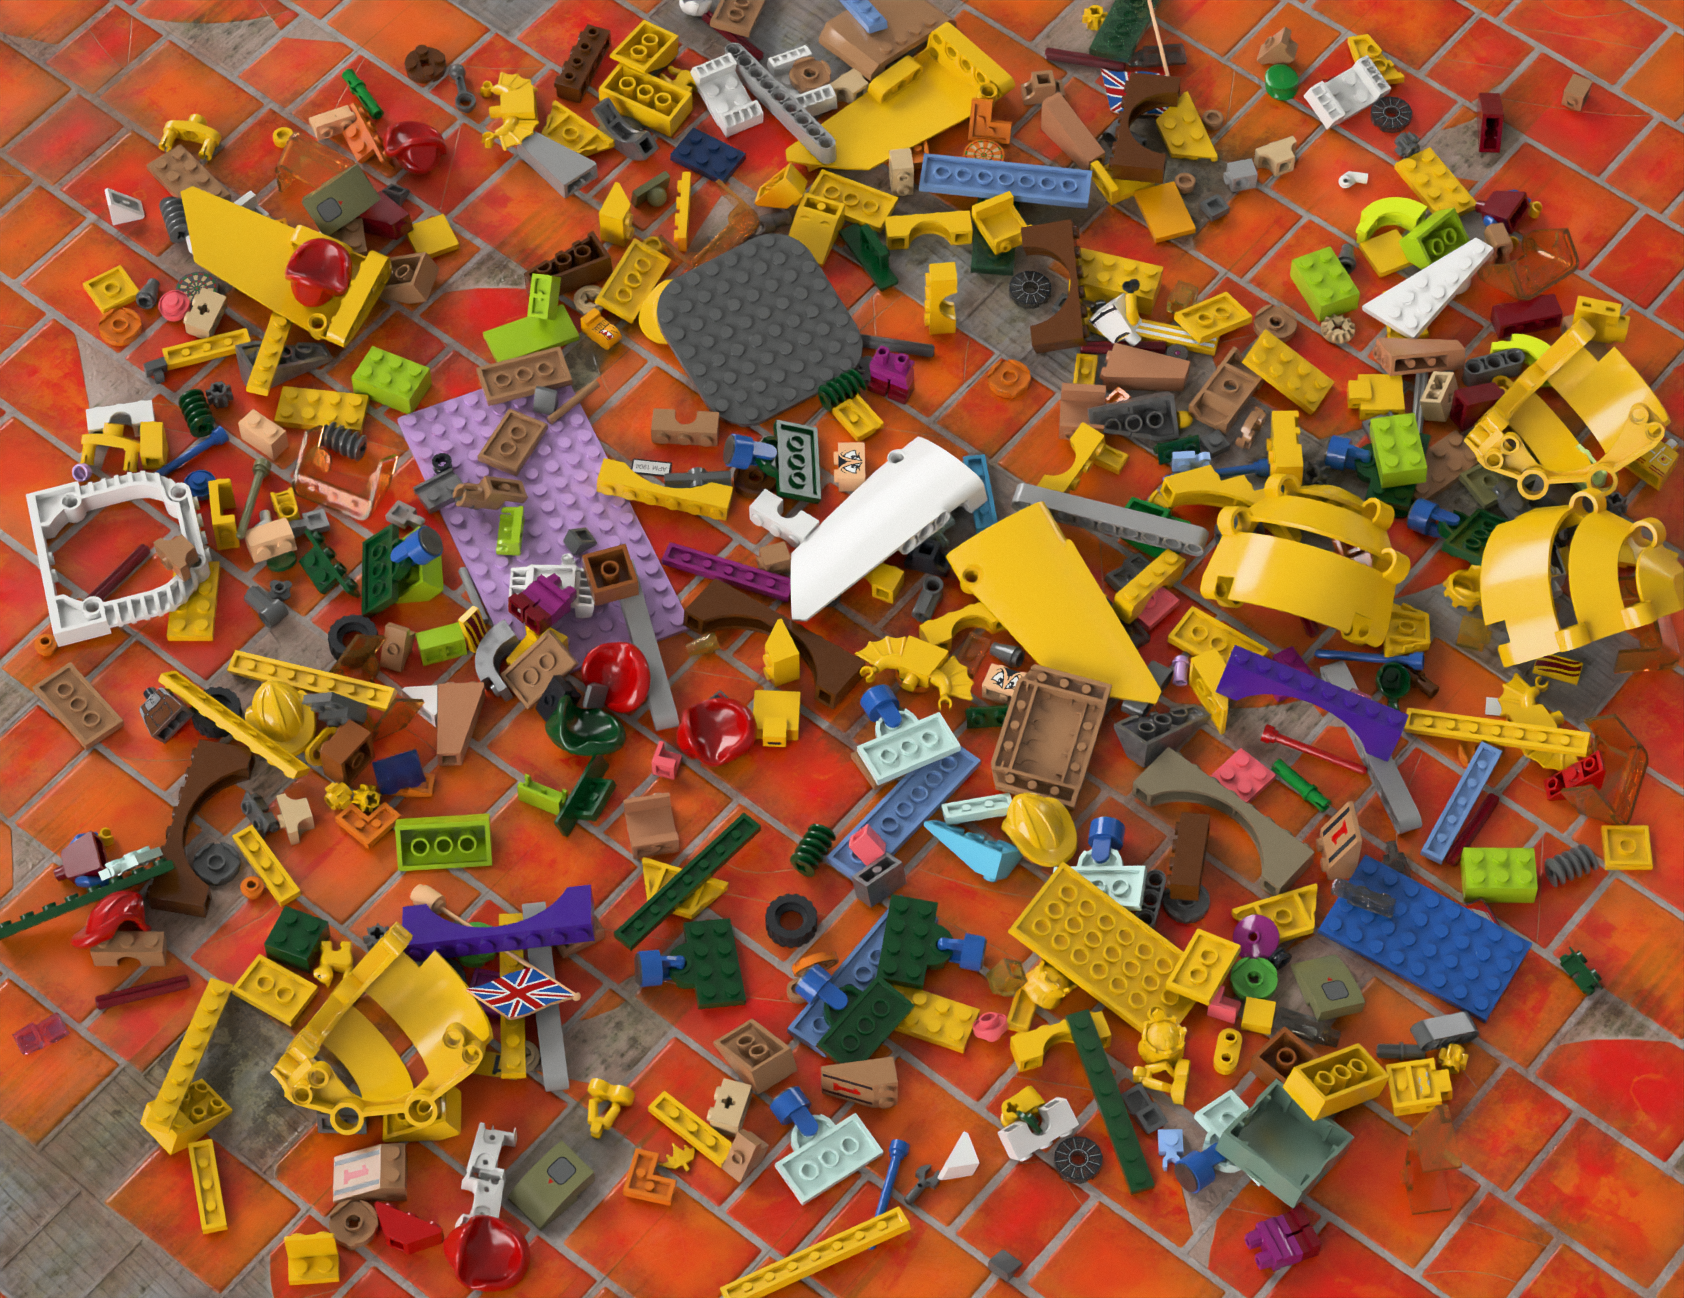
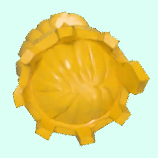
(1464, 587)
(1047, 985)
(1162, 1039)

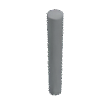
(475, 600)

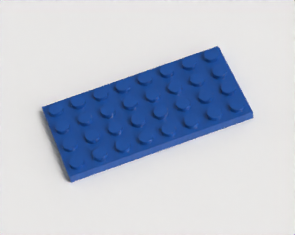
(1429, 941)

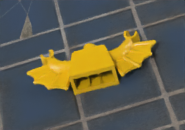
(516, 109)
(918, 665)
(1520, 707)

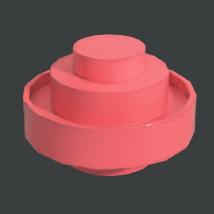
(174, 305)
(990, 1026)

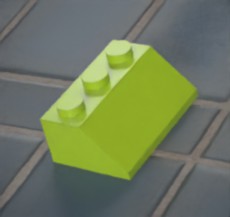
(1434, 238)
(421, 581)

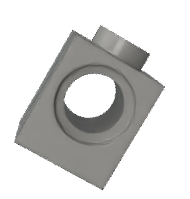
(1241, 175)

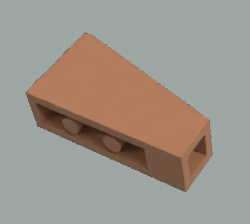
(1069, 132)
(1415, 356)
(1143, 370)
(457, 717)

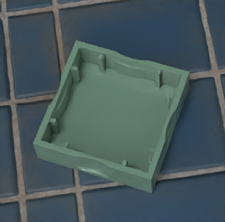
(1283, 1145)

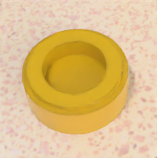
(281, 136)
(654, 243)

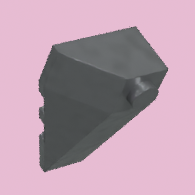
(294, 361)
(1139, 417)
(1149, 736)

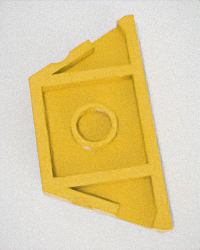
(574, 132)
(1185, 132)
(1407, 631)
(659, 874)
(1290, 911)

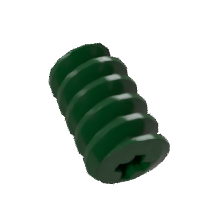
(839, 388)
(196, 413)
(811, 848)

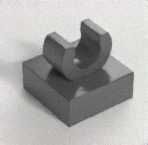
(156, 369)

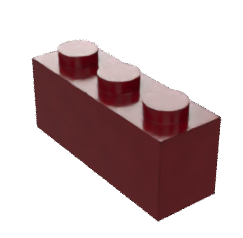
(1526, 316)

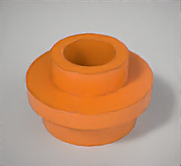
(47, 649)
(252, 893)

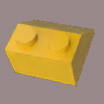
(782, 189)
(616, 217)
(781, 656)

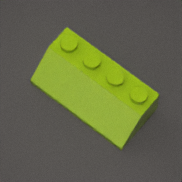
(443, 842)

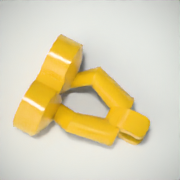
(1179, 1074)
(603, 1091)

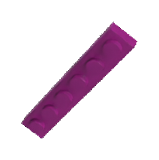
(727, 571)

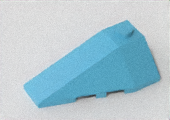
(985, 857)

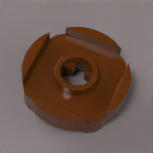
(423, 55)
(749, 488)

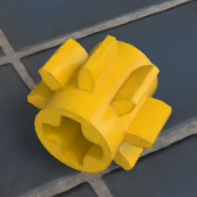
(1094, 17)
(368, 792)
(338, 796)
(1453, 1058)

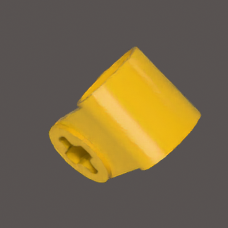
(285, 505)
(1026, 1101)

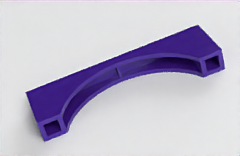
(1373, 722)
(564, 922)

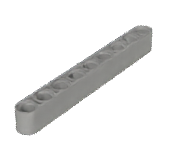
(783, 105)
(1114, 520)
(643, 636)
(1383, 774)
(548, 1019)

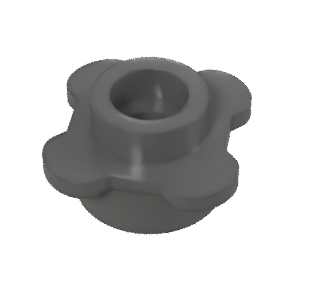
(283, 594)

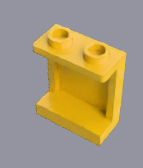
(1114, 189)
(999, 222)
(224, 526)

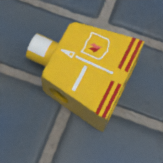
(1656, 464)

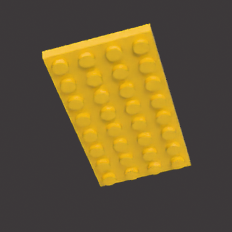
(1102, 948)

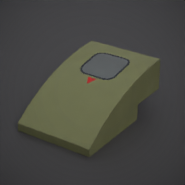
(340, 199)
(1328, 987)
(551, 1185)

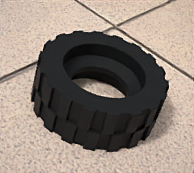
(345, 625)
(209, 727)
(796, 937)

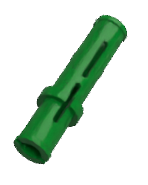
(359, 89)
(1307, 790)

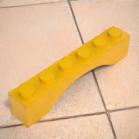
(706, 500)

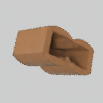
(1499, 239)

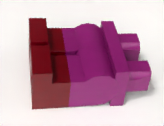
(892, 375)
(542, 603)
(1284, 1240)

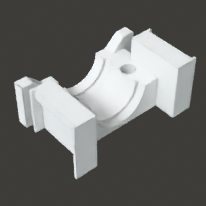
(486, 1153)
(486, 1197)

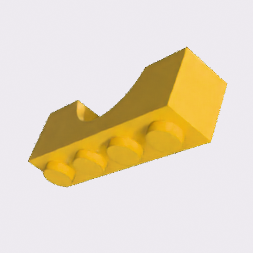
(953, 226)
(940, 283)
(1086, 445)
(886, 582)
(1134, 596)
(943, 629)
(1031, 1046)

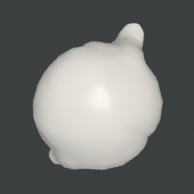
(695, 7)

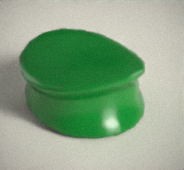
(1281, 82)

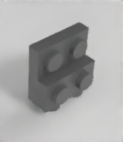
(336, 709)

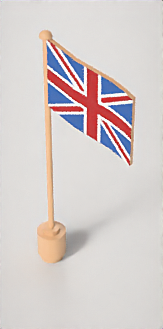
(1115, 81)
(512, 994)

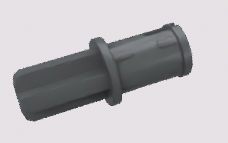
(1399, 1051)

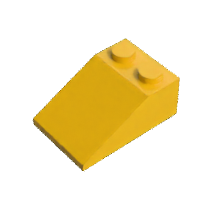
(647, 48)
(1203, 679)
(446, 1125)

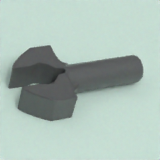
(922, 1183)

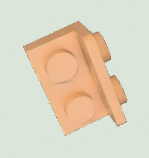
(332, 122)

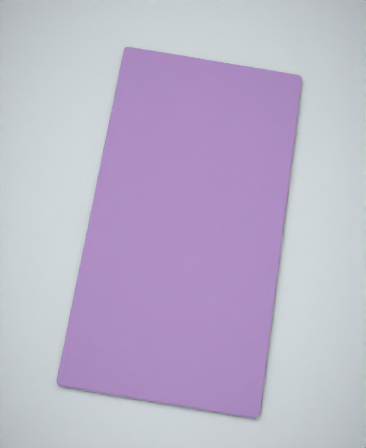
(561, 497)

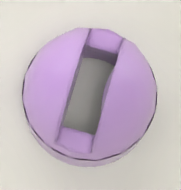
(81, 475)

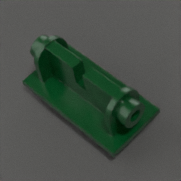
(1166, 449)
(986, 716)
(1588, 978)

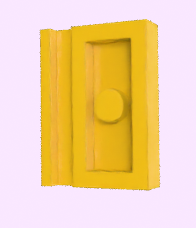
(857, 418)

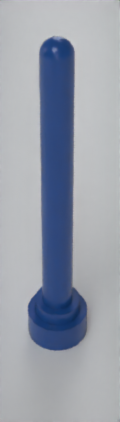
(217, 437)
(1258, 468)
(1414, 660)
(898, 1150)

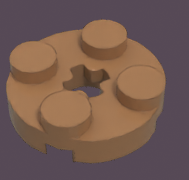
(803, 66)
(1283, 315)
(1254, 422)
(353, 1237)

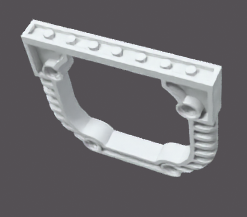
(91, 618)

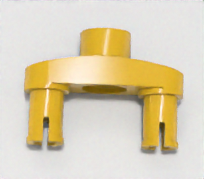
(191, 130)
(111, 436)

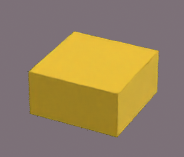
(1258, 1015)

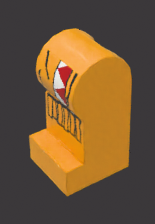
(599, 329)

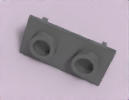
(253, 808)

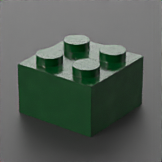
(297, 939)

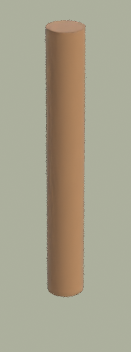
(571, 403)

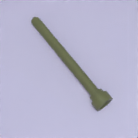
(260, 469)

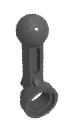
(457, 73)

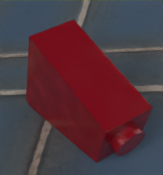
(1489, 122)
(386, 219)
(1472, 403)

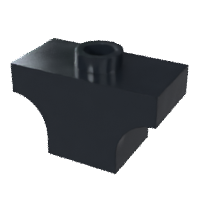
(928, 558)
(555, 690)

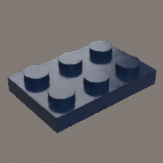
(707, 156)

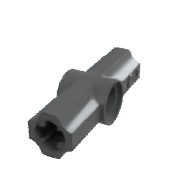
(697, 477)

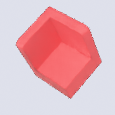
(665, 762)
(867, 845)
(1224, 1007)

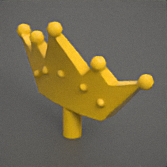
(679, 1158)

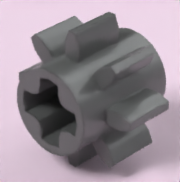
(1407, 144)
(219, 394)
(1314, 468)
(1616, 503)
(374, 935)

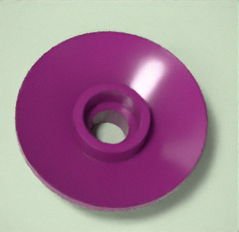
(1266, 941)

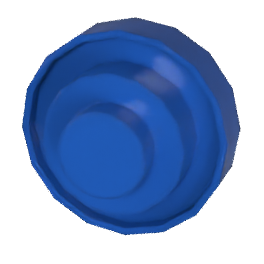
(198, 483)

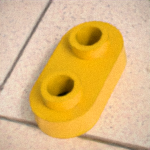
(316, 745)
(1227, 1049)

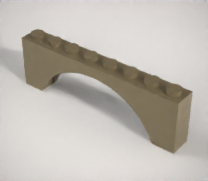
(1177, 780)

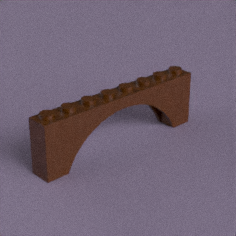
(727, 608)
(212, 770)

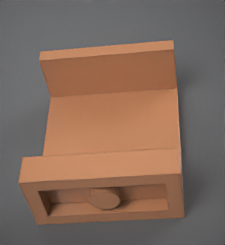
(1074, 406)
(651, 825)

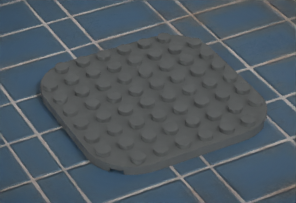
(758, 329)

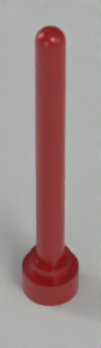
(1272, 735)

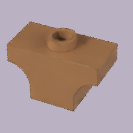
(1278, 49)
(1040, 87)
(177, 555)
(396, 646)
(744, 1155)

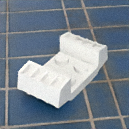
(1347, 93)
(726, 95)
(814, 101)
(569, 574)

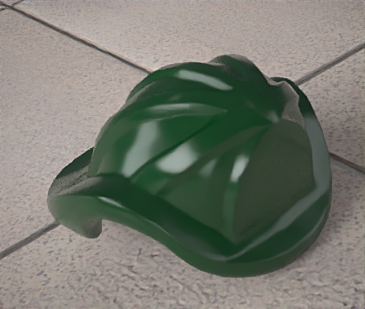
(584, 730)

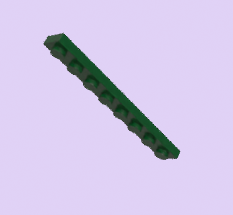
(687, 881)
(94, 894)
(1109, 1102)

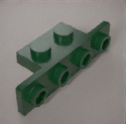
(870, 253)
(324, 568)
(587, 796)

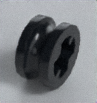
(437, 459)
(1280, 958)

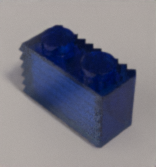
(399, 772)

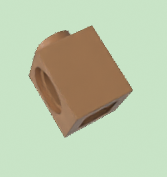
(1576, 92)
(774, 558)

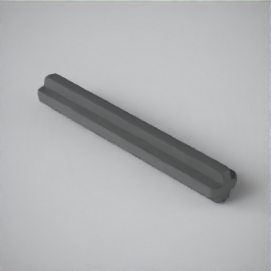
(899, 346)

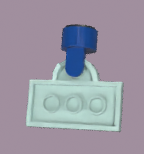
(901, 738)
(1106, 868)
(821, 1149)
(1197, 1169)

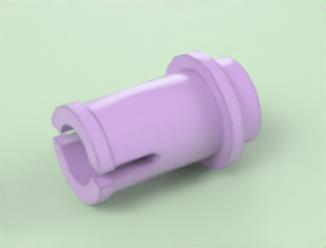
(1181, 667)

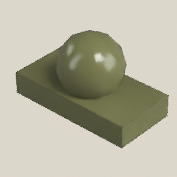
(652, 191)

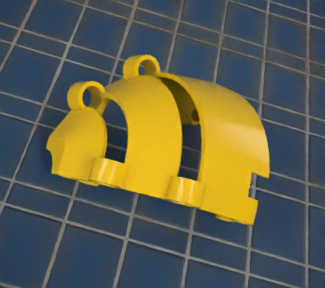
(1604, 394)
(1304, 577)
(1519, 586)
(428, 1006)

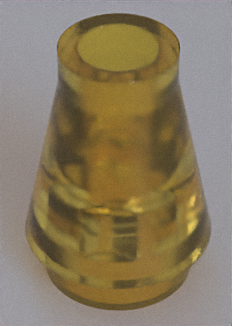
(703, 645)

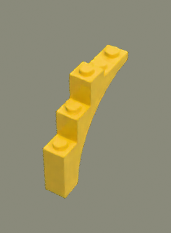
(1204, 487)

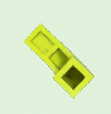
(1390, 211)
(1531, 347)

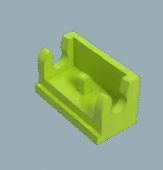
(544, 296)
(510, 531)
(441, 644)
(541, 796)

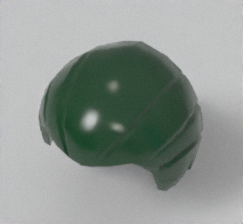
(1393, 682)

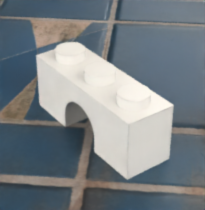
(128, 414)
(766, 513)
(1056, 1121)

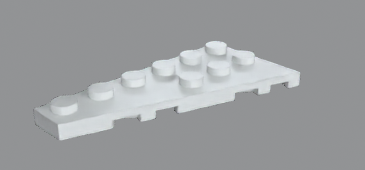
(1421, 298)

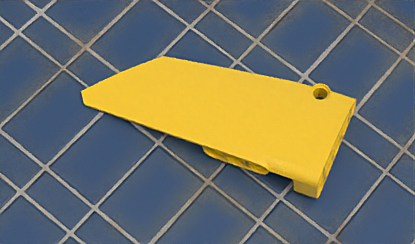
(911, 102)
(253, 258)
(1051, 602)

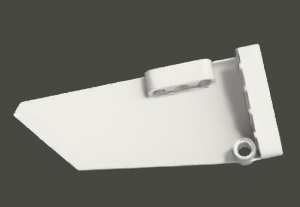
(885, 514)

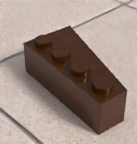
(578, 266)

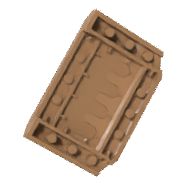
(908, 26)
(1049, 734)

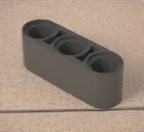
(1486, 367)
(1162, 676)
(1154, 895)
(1444, 1030)

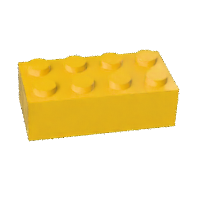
(647, 99)
(1107, 273)
(1336, 1082)

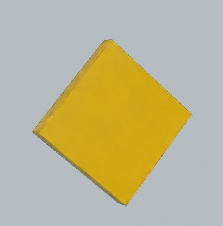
(433, 237)
(1385, 253)
(111, 289)
(1626, 847)

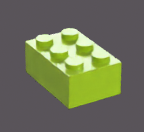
(1324, 283)
(391, 380)
(1398, 450)
(1499, 875)

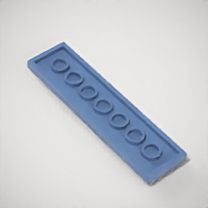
(991, 178)
(908, 807)
(857, 970)

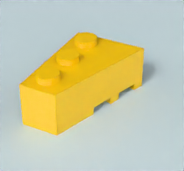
(1284, 445)

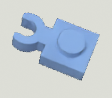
(1187, 460)
(1170, 1145)

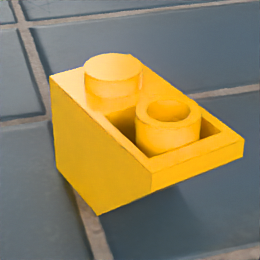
(153, 445)

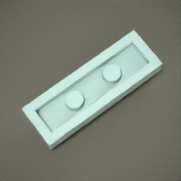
(976, 809)

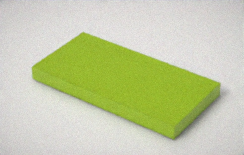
(531, 336)

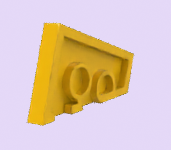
(1365, 45)

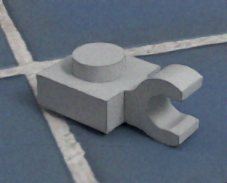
(404, 515)
(312, 520)

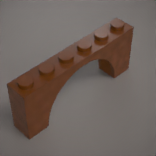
(1130, 158)
(1067, 326)

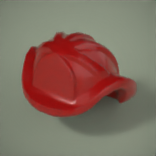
(414, 145)
(319, 271)
(621, 669)
(717, 731)
(108, 916)
(487, 1254)

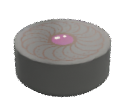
(1177, 351)

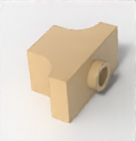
(850, 86)
(1277, 156)
(294, 817)

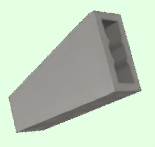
(557, 164)

